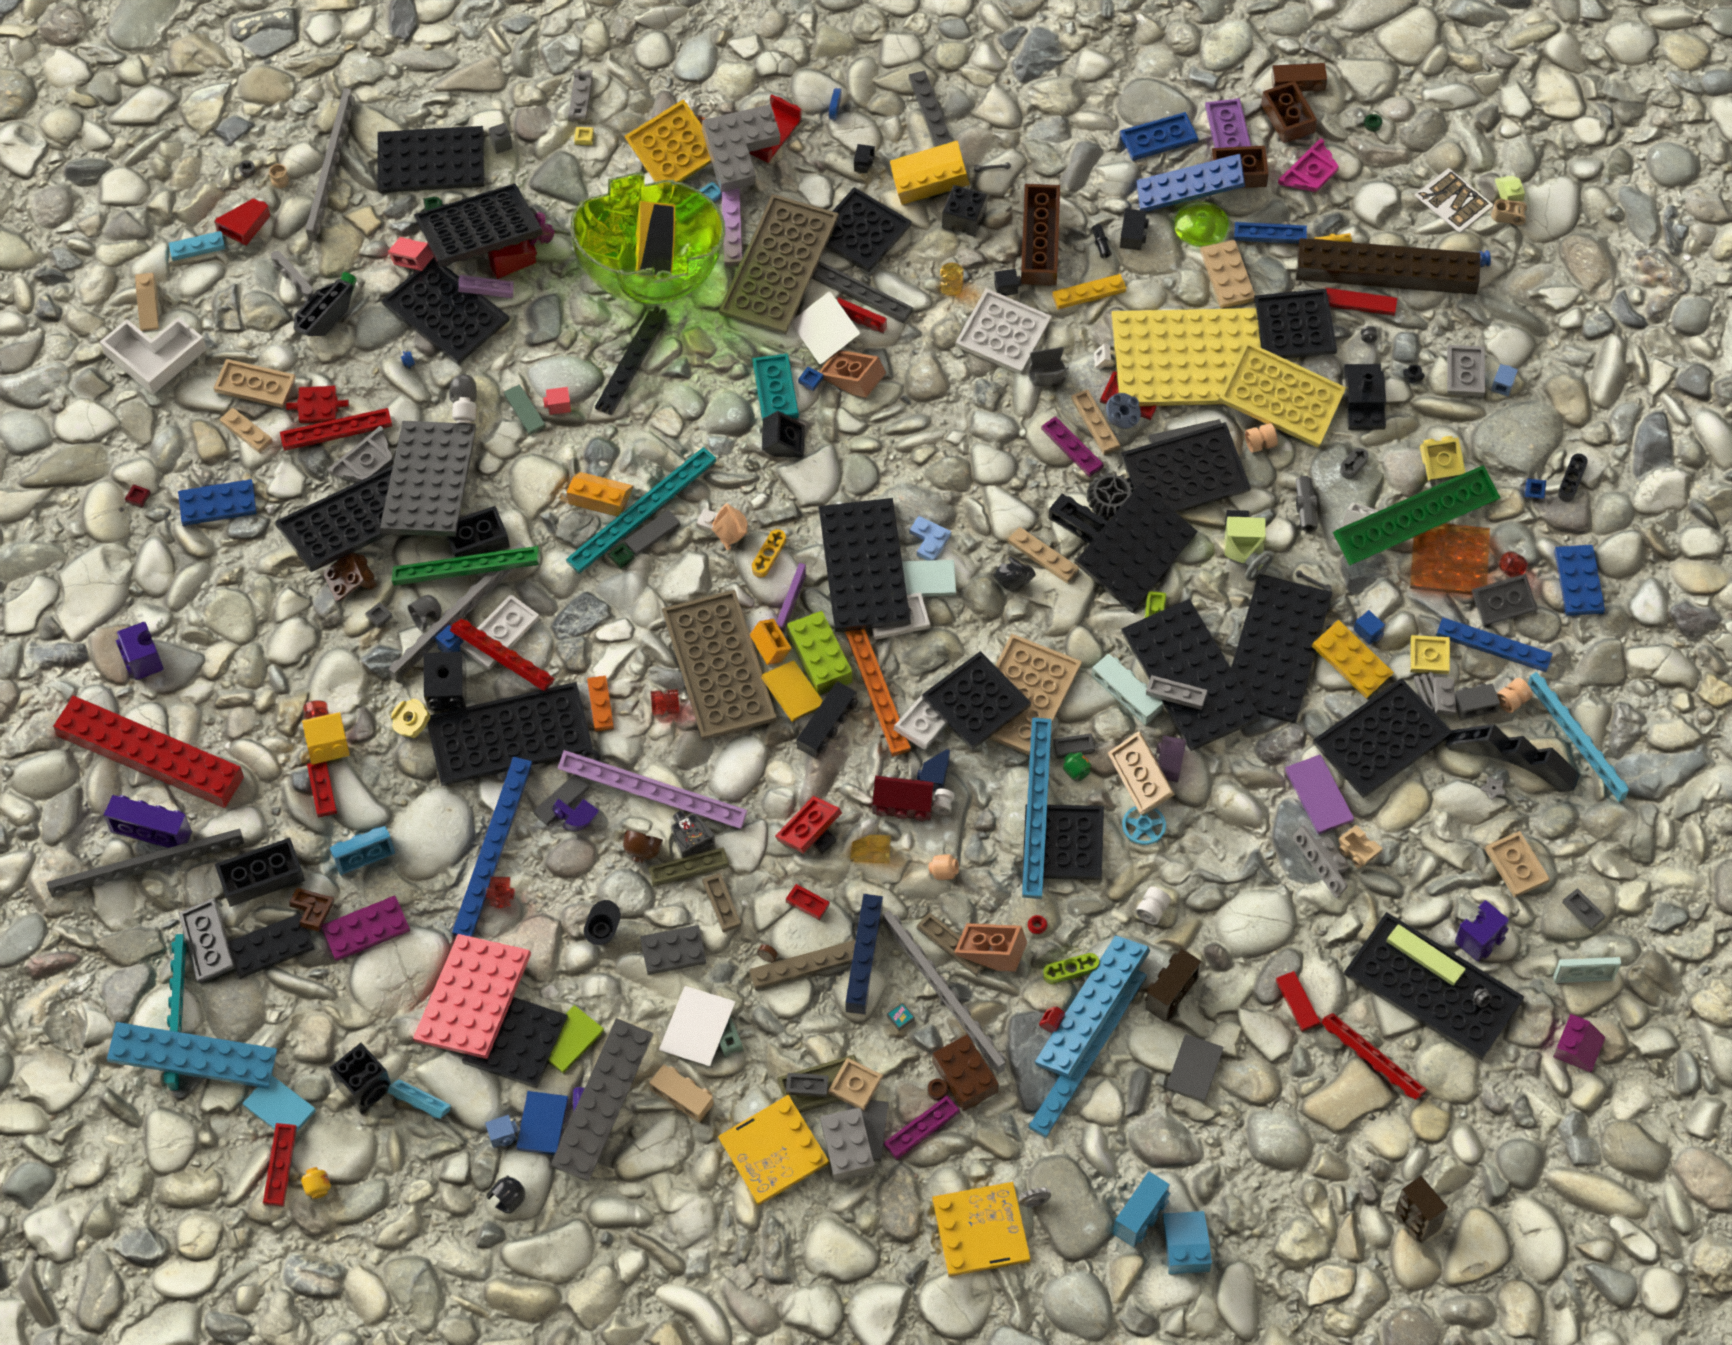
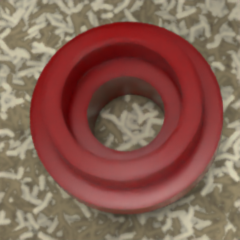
(1037, 919)

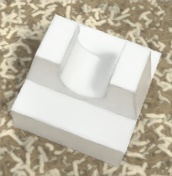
(1103, 357)

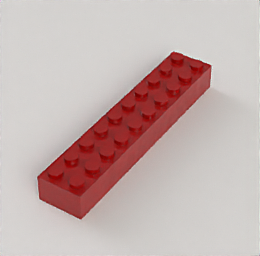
(149, 751)

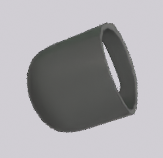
(463, 386)
(424, 607)

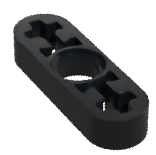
(1573, 484)

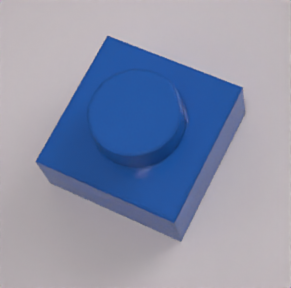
(810, 378)

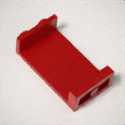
(787, 118)

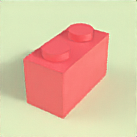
(410, 254)

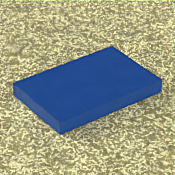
(542, 1122)

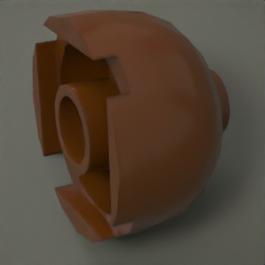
(641, 846)

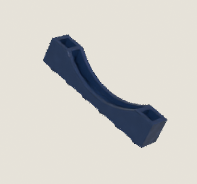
(863, 954)

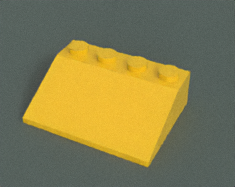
(929, 172)

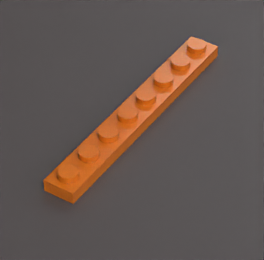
(877, 690)

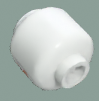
(464, 410)

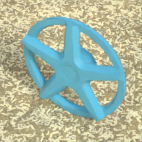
(1143, 825)

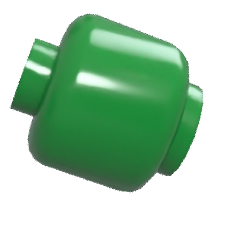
(1077, 766)

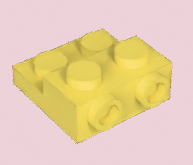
(1442, 458)

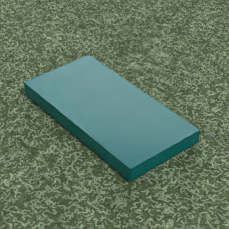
(775, 385)

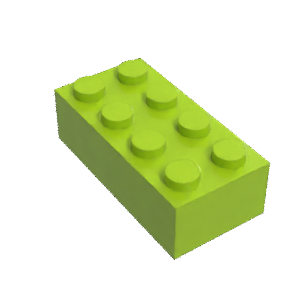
(819, 652)

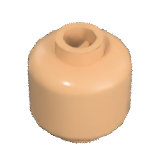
(944, 867)

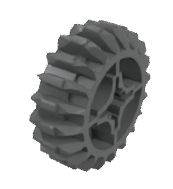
(1101, 489)

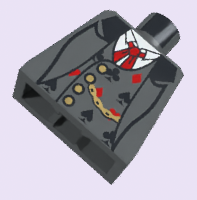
(690, 834)

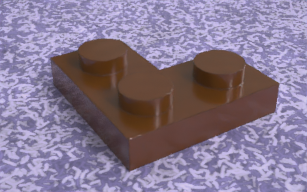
(315, 906)

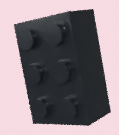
(479, 534)

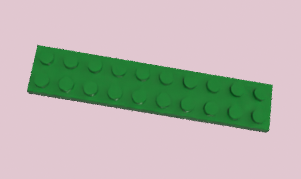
(1416, 515)

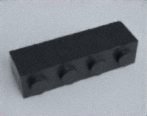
(827, 719)

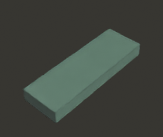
(524, 409)

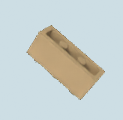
(681, 1092)

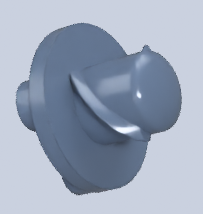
(1123, 410)

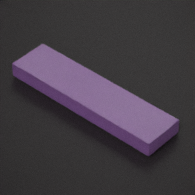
(791, 597)

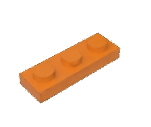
(600, 703)

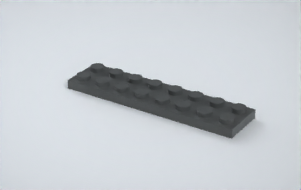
(602, 1100)

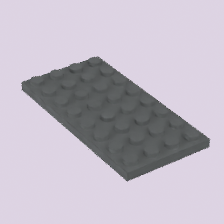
(428, 478)

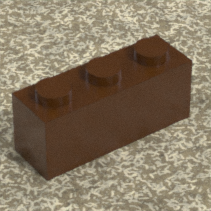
(1307, 76)

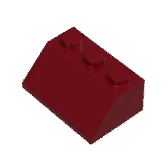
(902, 798)

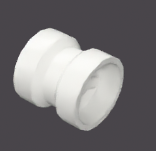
(943, 801)

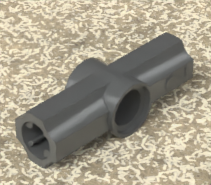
(1306, 504)

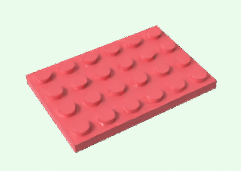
(472, 996)

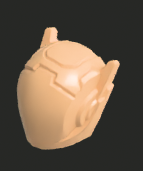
(729, 525)

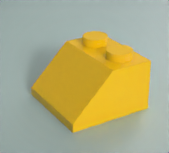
(325, 738)

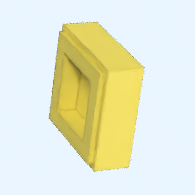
(584, 136)

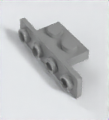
(1324, 859)

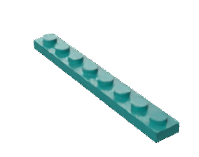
(175, 1002)

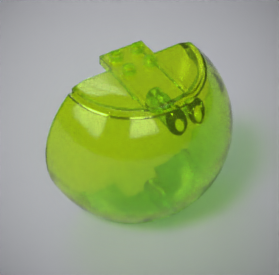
(607, 240)

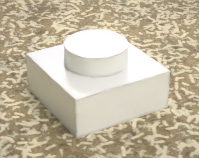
(706, 519)

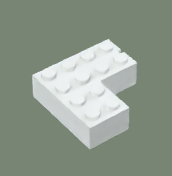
(156, 359)

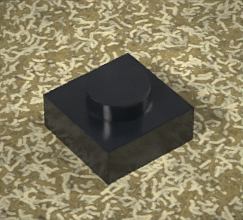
(825, 841)

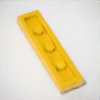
(1088, 291)

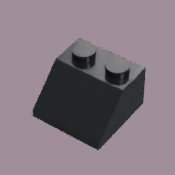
(782, 436)

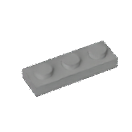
(1176, 692)

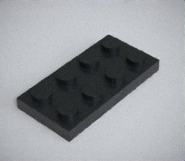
(270, 946)

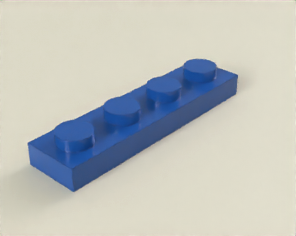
(1269, 232)

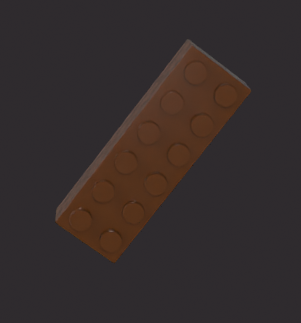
(1040, 234)

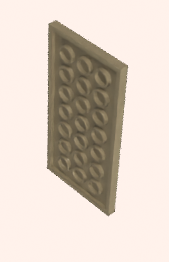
(779, 264)
(718, 665)

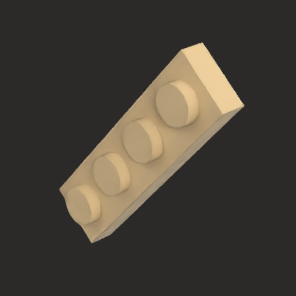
(1043, 555)

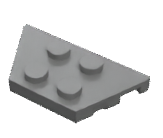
(364, 459)

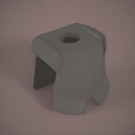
(1047, 360)

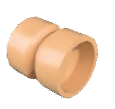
(1261, 437)
(1514, 695)

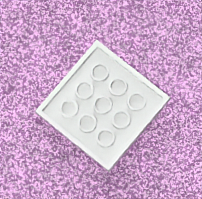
(1003, 331)

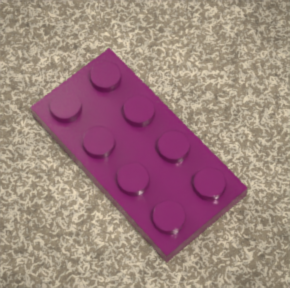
(365, 928)

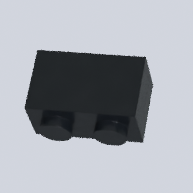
(1133, 229)

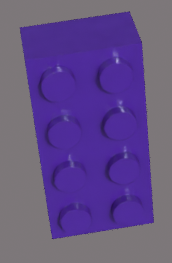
(147, 822)

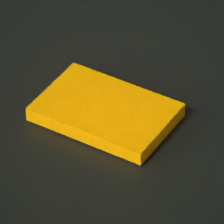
(792, 690)

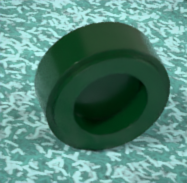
(1373, 122)

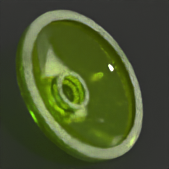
(1201, 230)

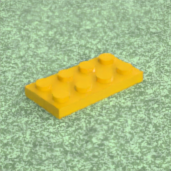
(1352, 659)

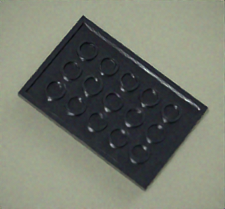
(430, 159)
(442, 315)
(1189, 468)
(1136, 547)
(1382, 737)

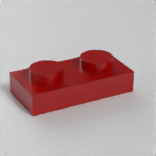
(807, 902)

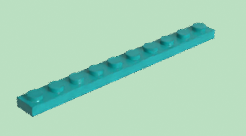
(641, 510)

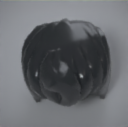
(1014, 575)

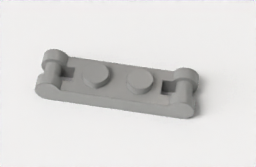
(580, 95)
(288, 271)

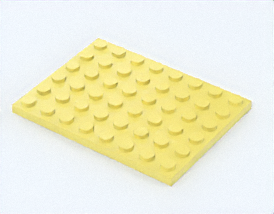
(1179, 353)

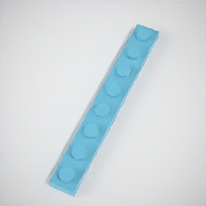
(1578, 737)

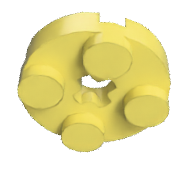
(417, 724)

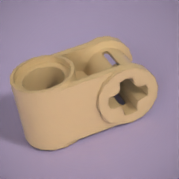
(1507, 211)

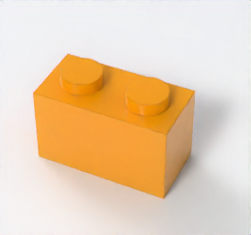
(770, 641)

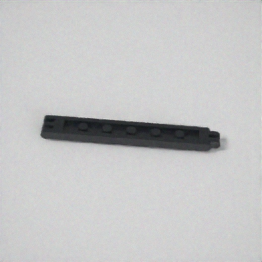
(631, 360)

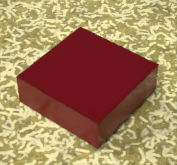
(137, 495)

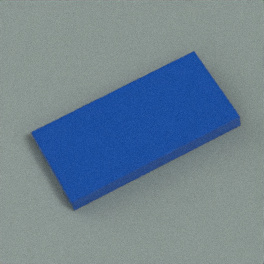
(1158, 136)

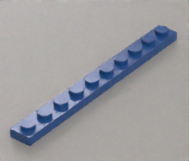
(492, 847)

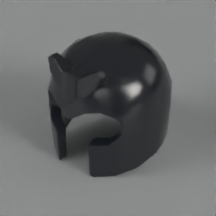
(509, 1192)

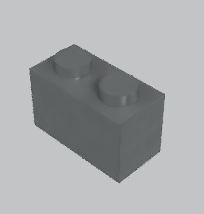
(1476, 701)

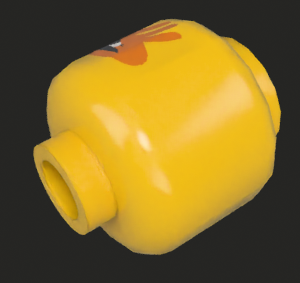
(316, 1183)

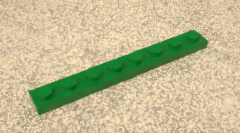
(466, 565)

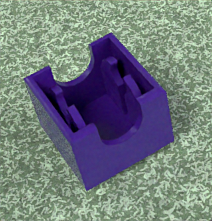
(139, 651)
(1484, 933)

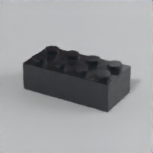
(259, 872)

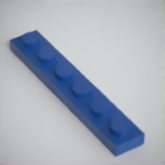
(1494, 644)

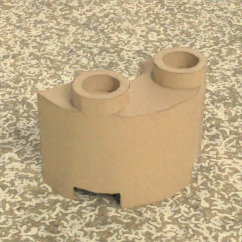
(1358, 847)

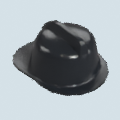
(602, 922)

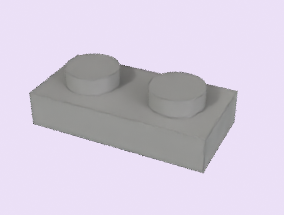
(1444, 696)

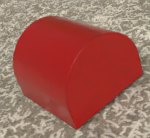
(1052, 1019)

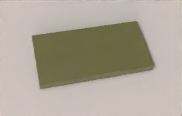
(806, 1103)

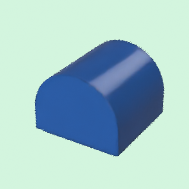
(1535, 488)

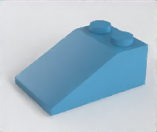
(1187, 1242)

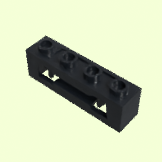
(1083, 525)

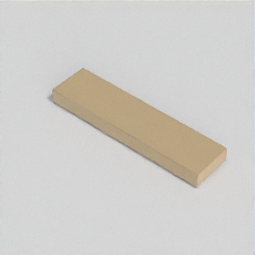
(1095, 422)

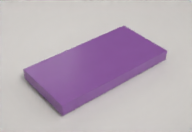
(1227, 123)
(1319, 794)

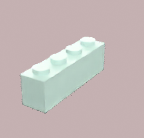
(1126, 689)

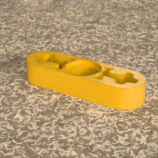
(768, 545)

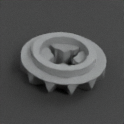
(1034, 1197)

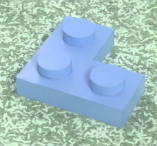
(933, 535)

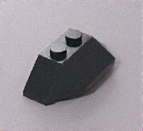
(323, 309)

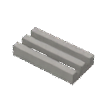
(1425, 678)

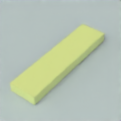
(1425, 954)

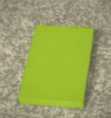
(575, 1038)

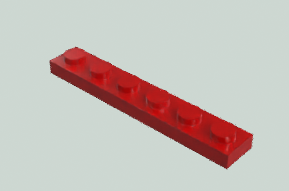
(335, 429)
(502, 654)
(1370, 1053)

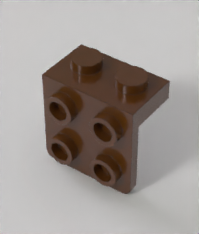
(349, 574)

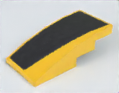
(655, 236)

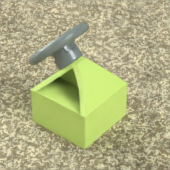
(1246, 543)

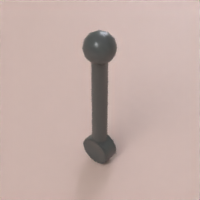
(977, 167)
(1326, 587)

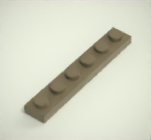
(802, 965)

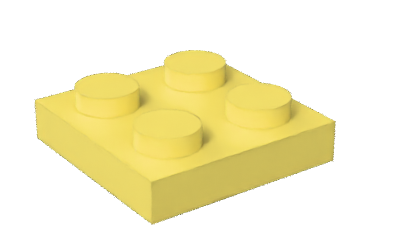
(1429, 654)

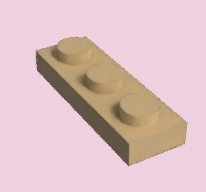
(246, 430)

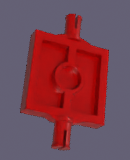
(317, 404)

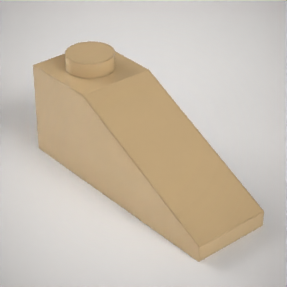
(147, 301)

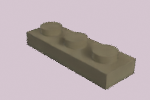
(721, 902)

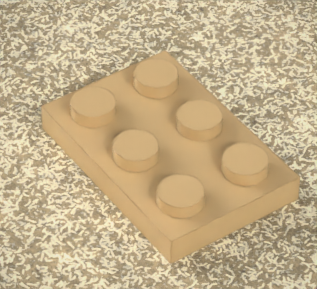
(1517, 864)

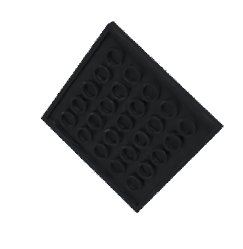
(478, 225)

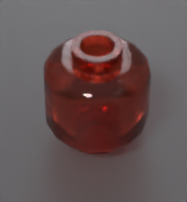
(1513, 564)

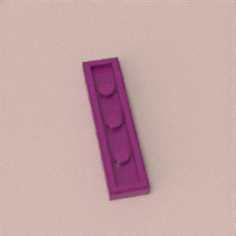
(1072, 446)
(921, 1127)

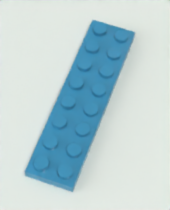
(1092, 1006)
(192, 1055)

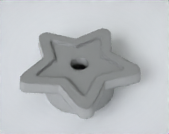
(1493, 793)

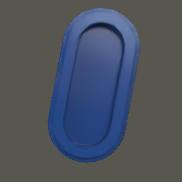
(835, 103)

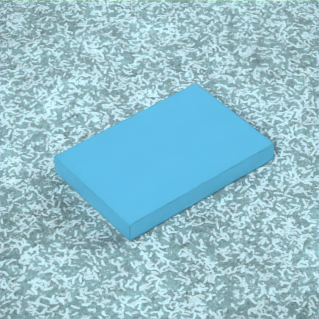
(279, 1105)

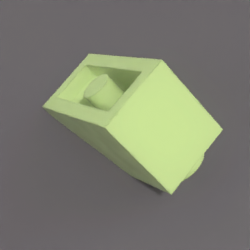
(1510, 188)

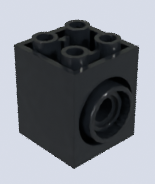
(445, 681)
(360, 1078)

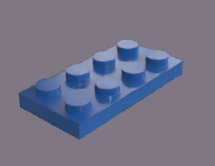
(217, 502)
(1579, 580)

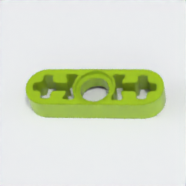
(1055, 967)

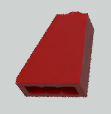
(243, 221)
(512, 258)

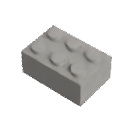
(847, 1144)

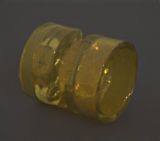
(951, 279)

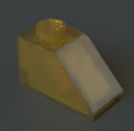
(871, 849)

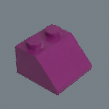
(1579, 1043)

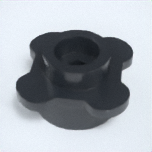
(1413, 369)

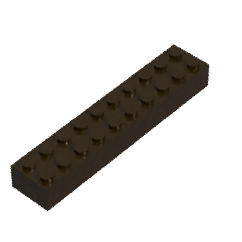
(1388, 266)

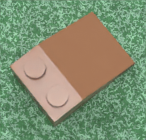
(853, 372)
(992, 945)

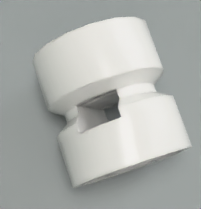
(1152, 905)

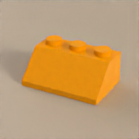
(598, 494)

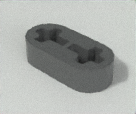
(1356, 465)

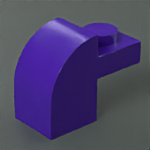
(575, 819)

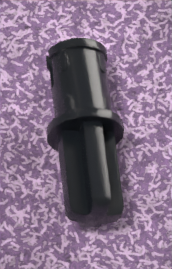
(1101, 241)

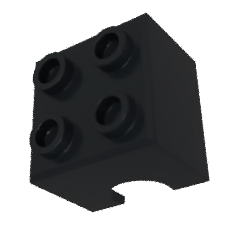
(964, 208)

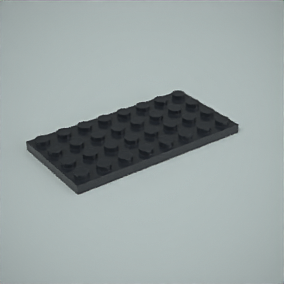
(338, 522)
(864, 565)
(1277, 643)
(1181, 649)
(526, 726)
(1429, 997)

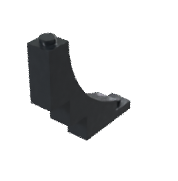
(1494, 743)

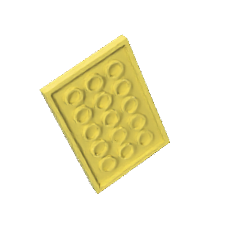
(1282, 394)

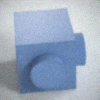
(501, 1131)

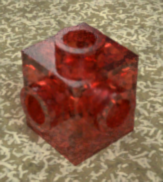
(500, 892)

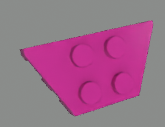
(1311, 169)

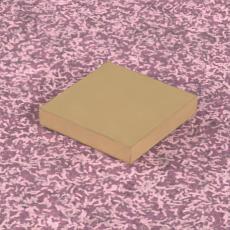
(855, 1084)

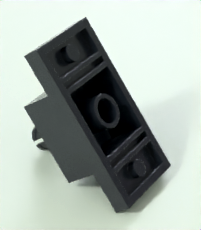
(1365, 396)

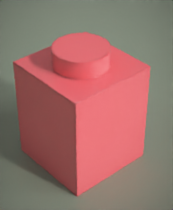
(557, 400)

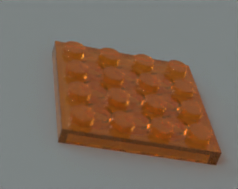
(1450, 559)

